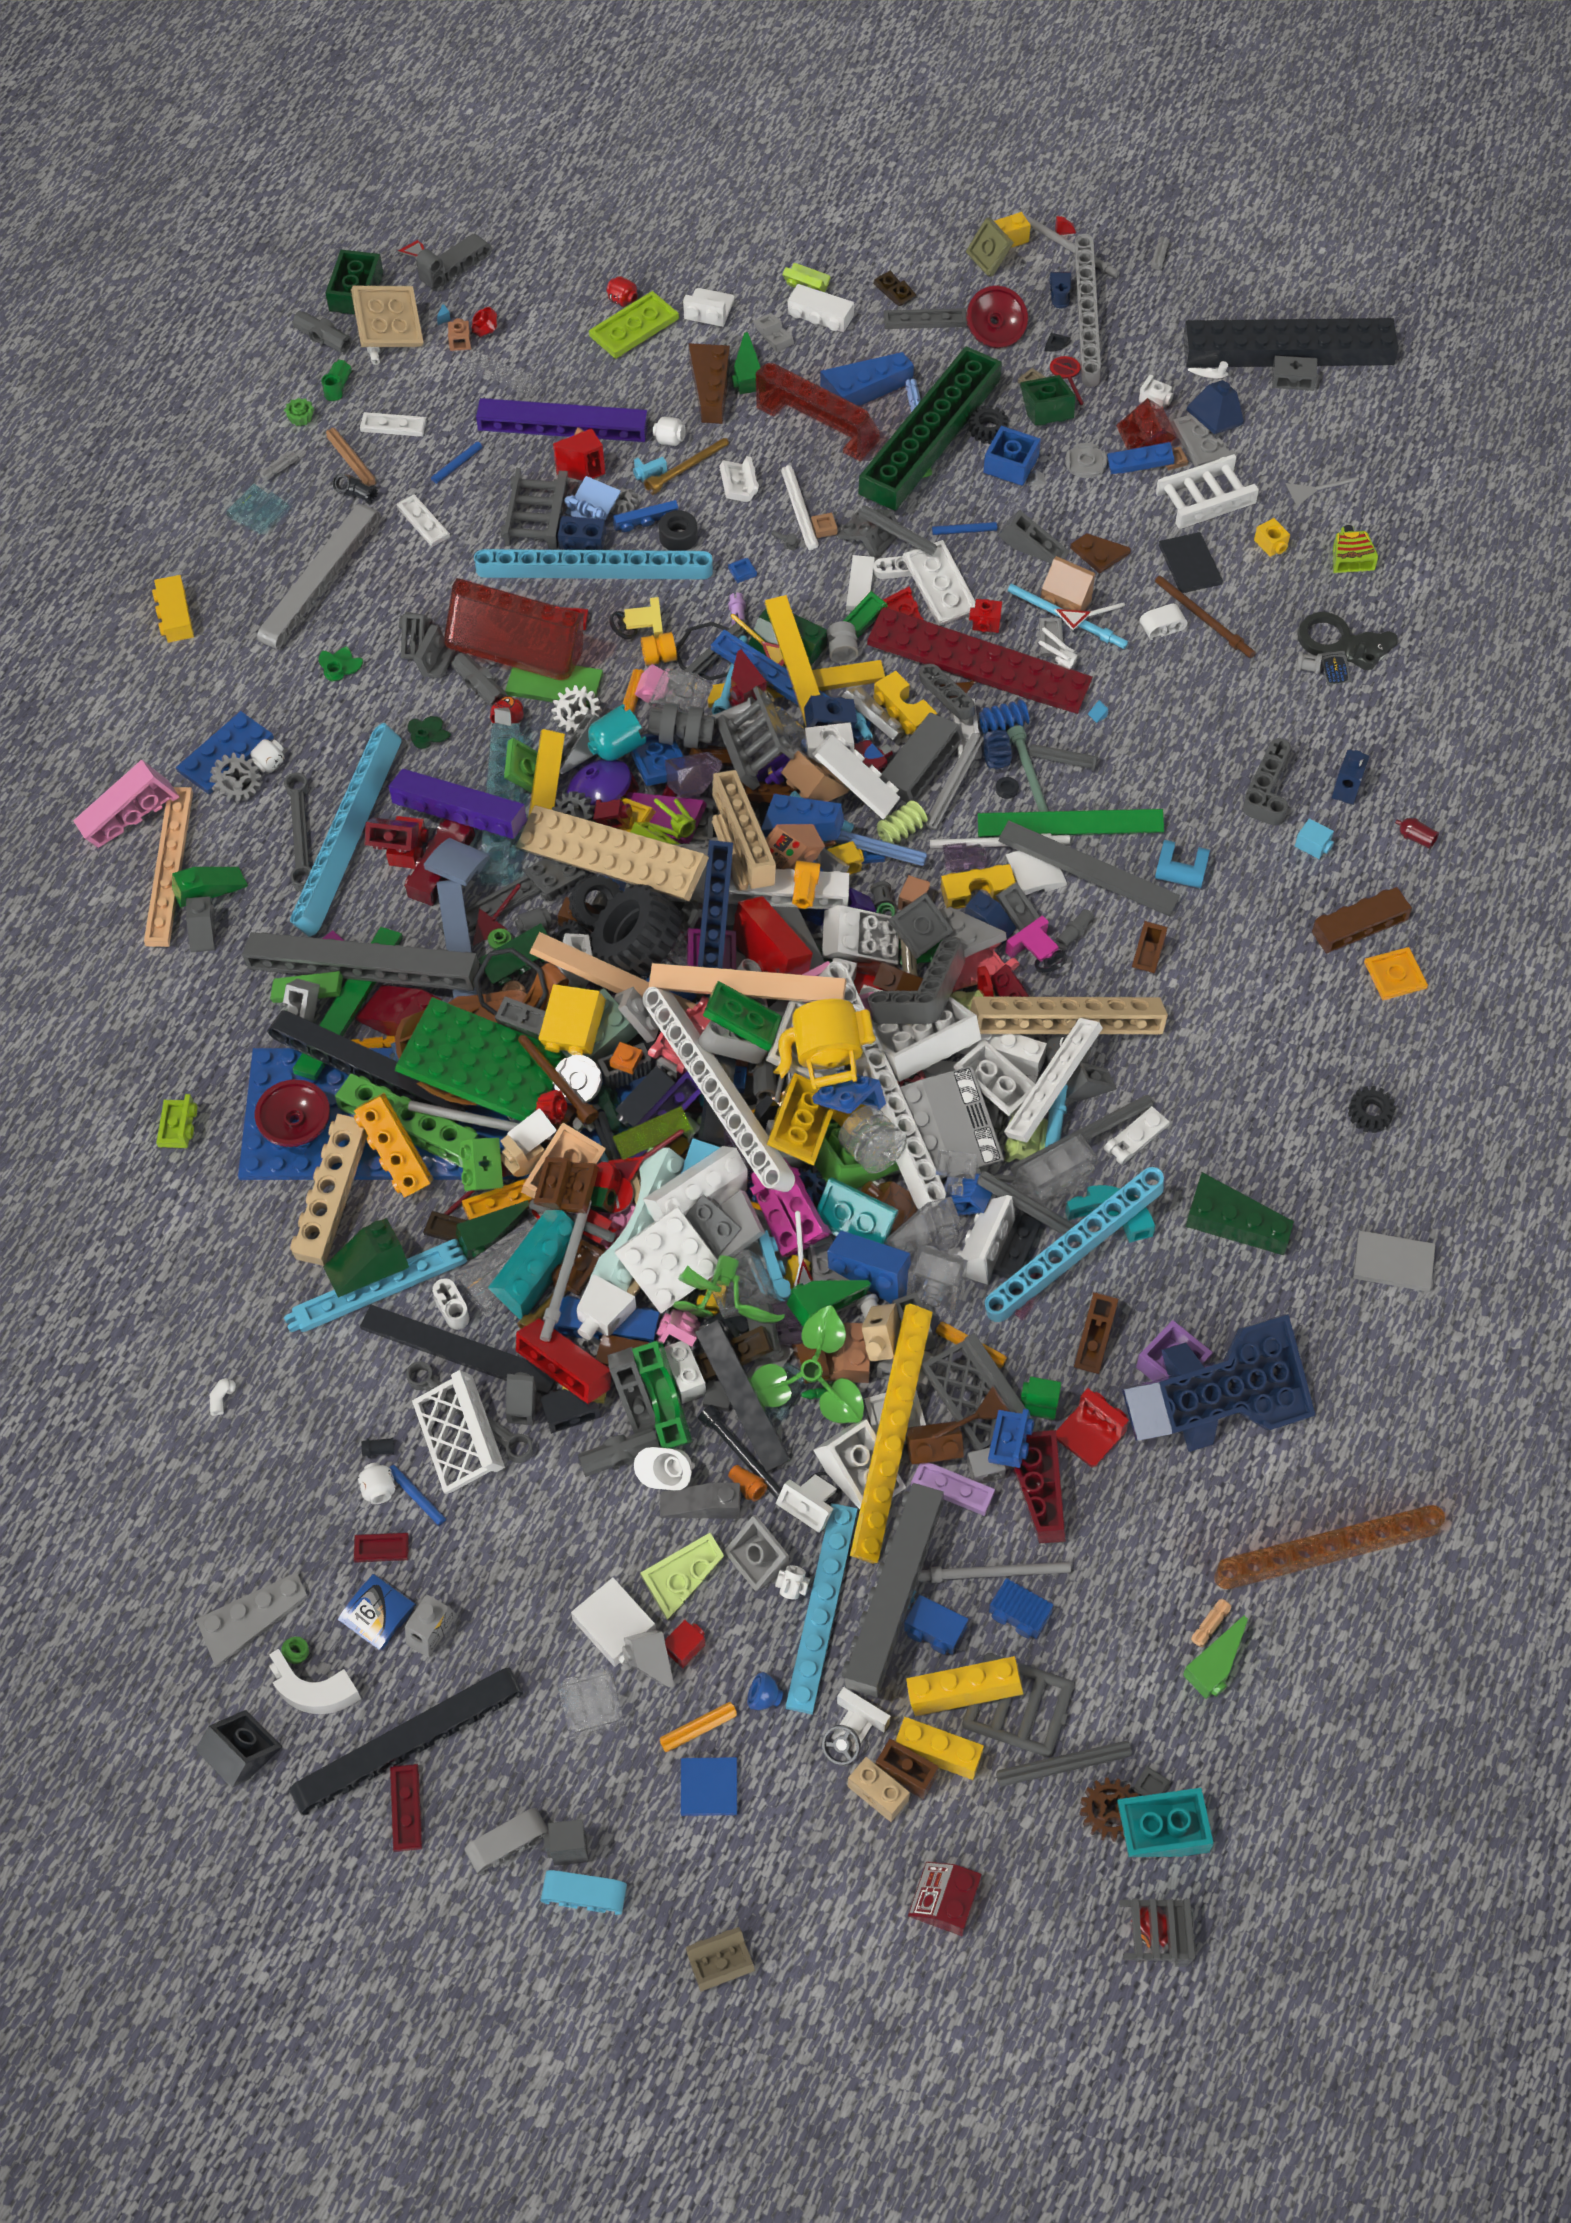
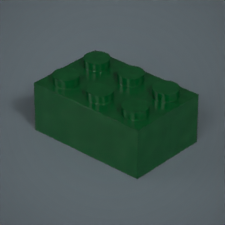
(350, 270)

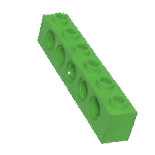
(434, 1141)

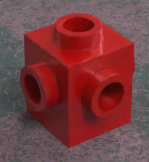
(986, 615)

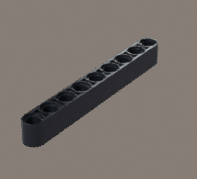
(350, 1058)
(400, 1742)

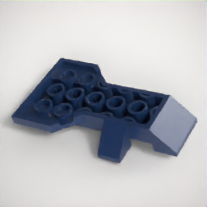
(1199, 1393)

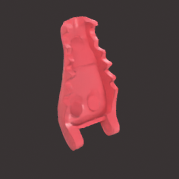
(987, 958)
(662, 1046)

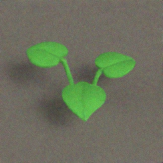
(723, 1275)
(843, 1400)

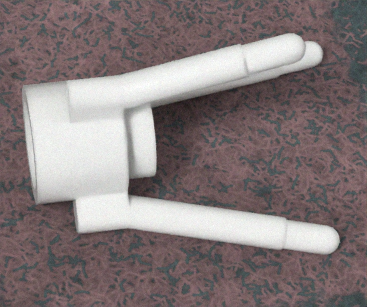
(1064, 658)

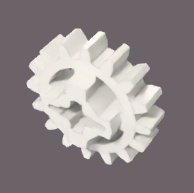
(567, 705)

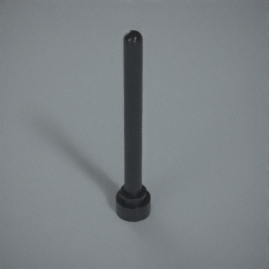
(711, 1417)

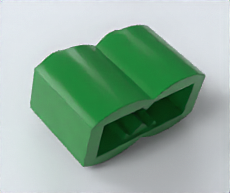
(1041, 1397)

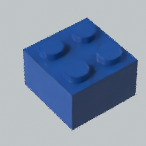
(1011, 455)

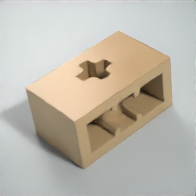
(878, 1789)

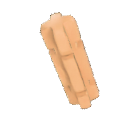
(1211, 1623)

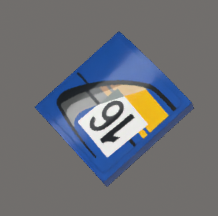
(376, 1611)

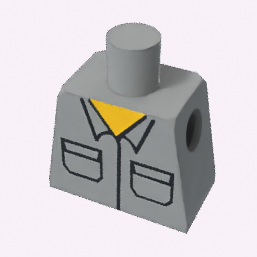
(430, 1623)

